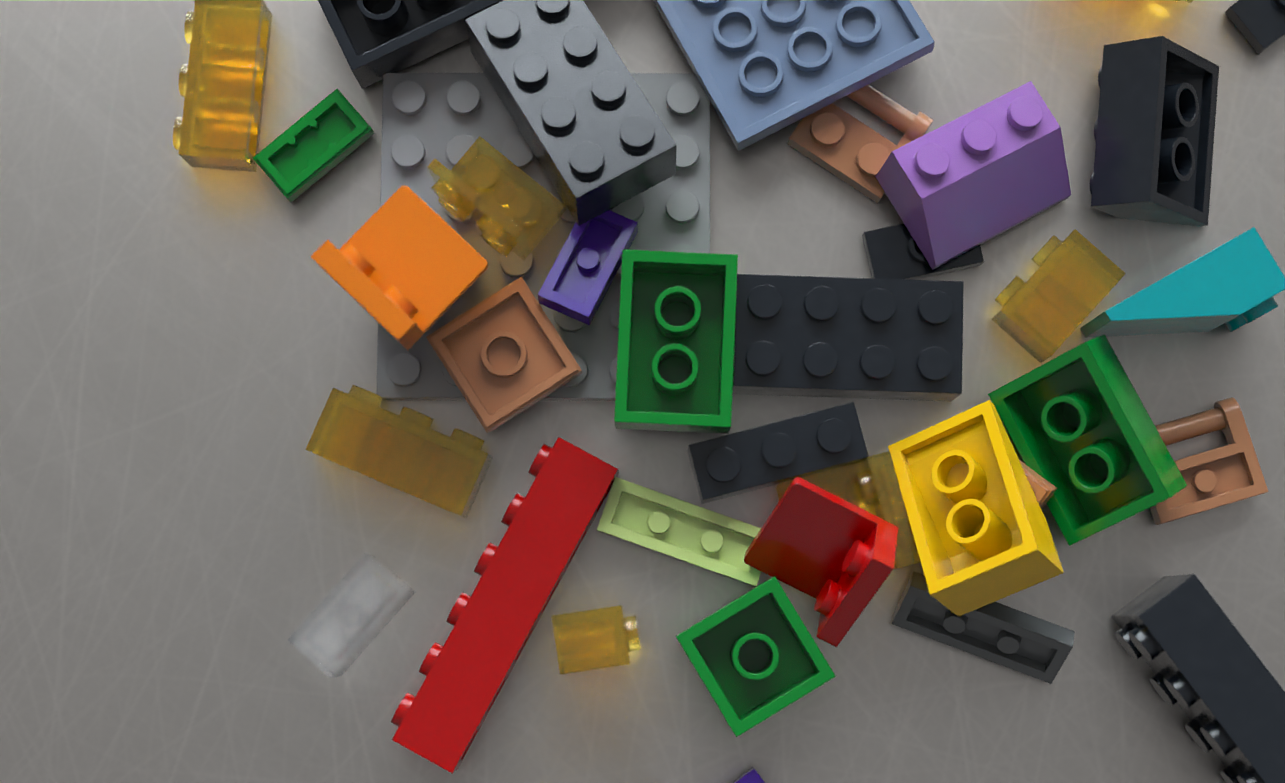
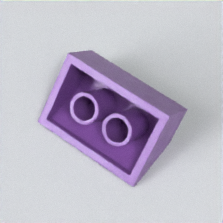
(978, 175)

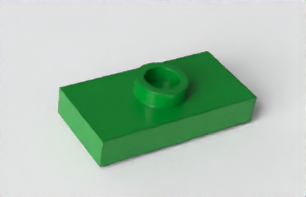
(313, 145)

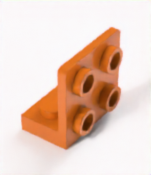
(403, 266)

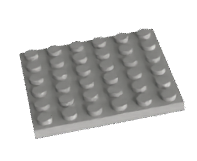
(441, 119)

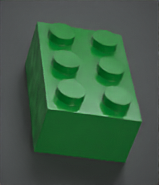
(676, 341)
(1089, 438)

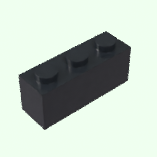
(777, 452)

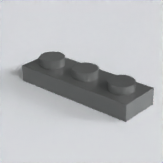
(988, 632)

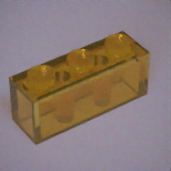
(223, 84)
(401, 450)

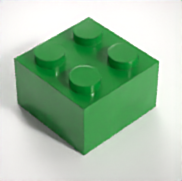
(755, 656)

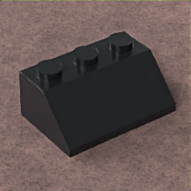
(1154, 132)

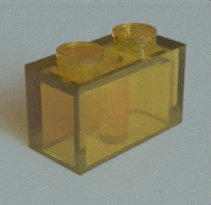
(1057, 295)
(595, 639)

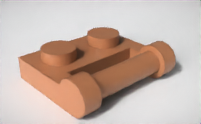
(851, 147)
(1214, 475)

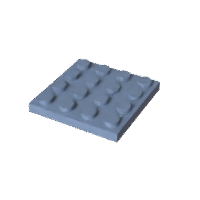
(790, 57)

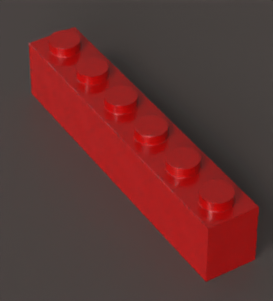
(505, 605)

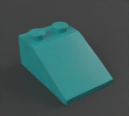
(1218, 288)

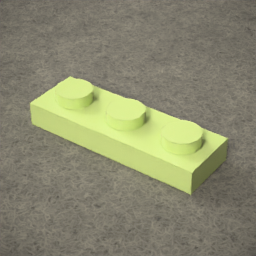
(679, 530)

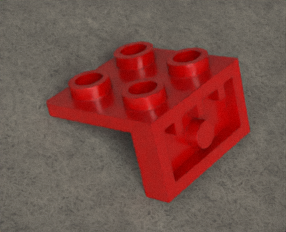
(825, 552)

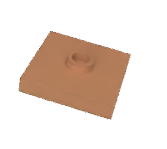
(504, 355)

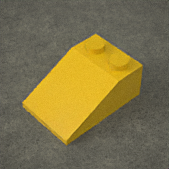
(973, 511)

